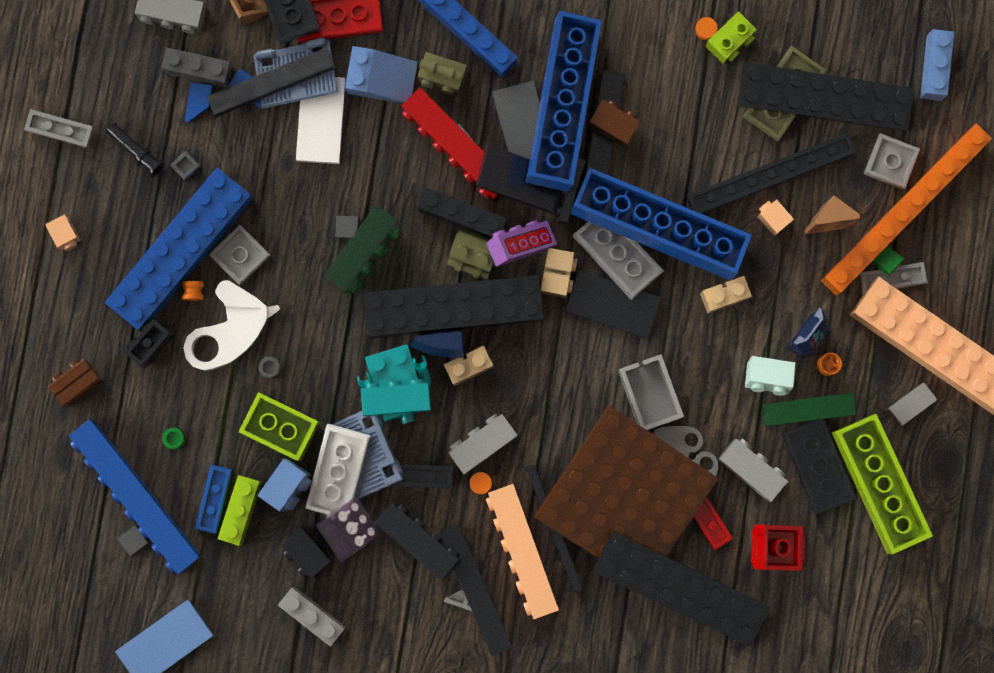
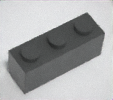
(197, 67)

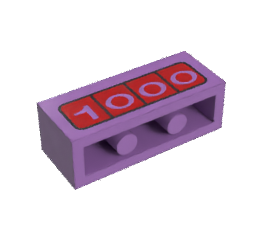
(521, 242)

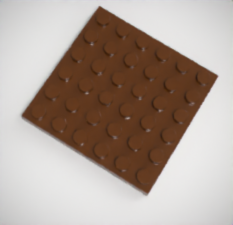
(627, 485)

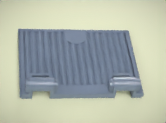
(315, 87)
(376, 457)

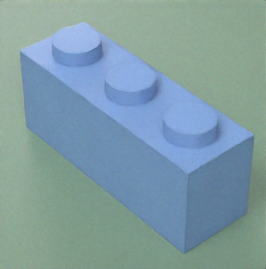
(937, 65)

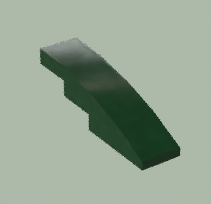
(809, 409)

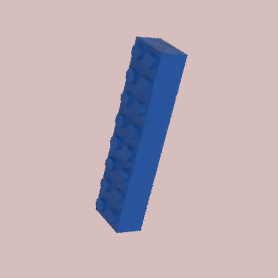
(563, 101)
(661, 224)
(179, 249)

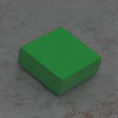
(888, 261)

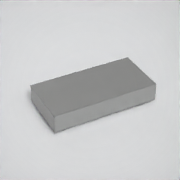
(912, 404)

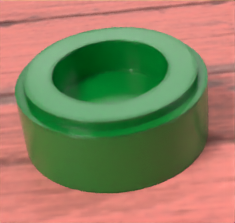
(173, 438)

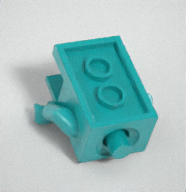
(395, 366)

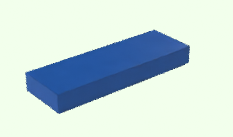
(214, 499)

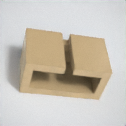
(557, 273)
(722, 297)
(475, 364)

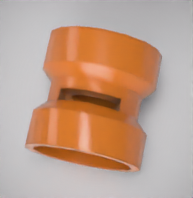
(831, 361)

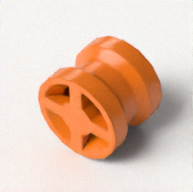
(192, 290)

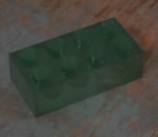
(362, 251)

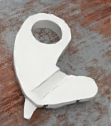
(245, 322)

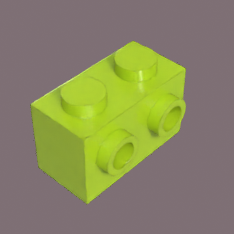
(731, 38)

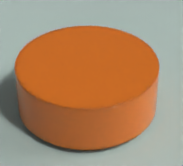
(705, 28)
(480, 483)

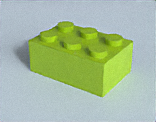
(279, 427)

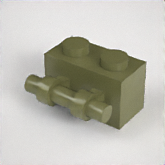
(441, 73)
(471, 249)

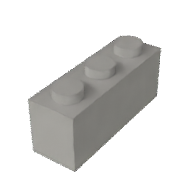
(172, 13)
(482, 443)
(753, 469)
(312, 616)

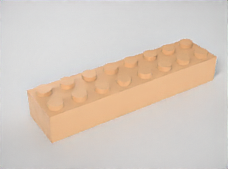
(928, 341)

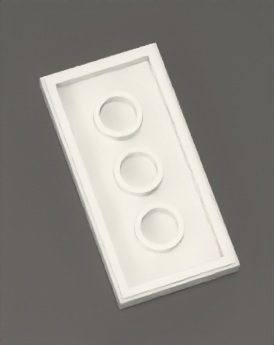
(321, 127)
(337, 468)

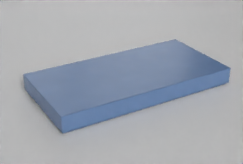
(165, 641)

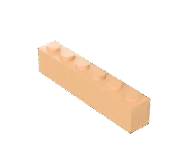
(523, 552)

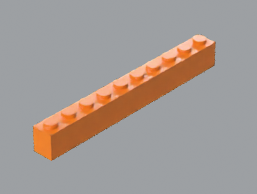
(906, 209)

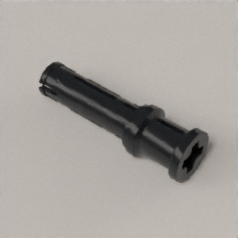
(142, 156)

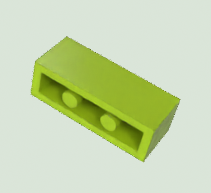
(240, 510)

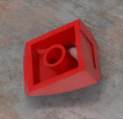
(778, 547)

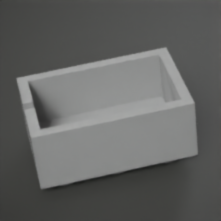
(651, 393)

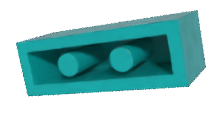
(395, 398)

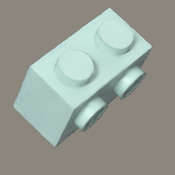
(770, 375)

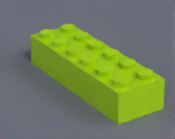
(882, 484)

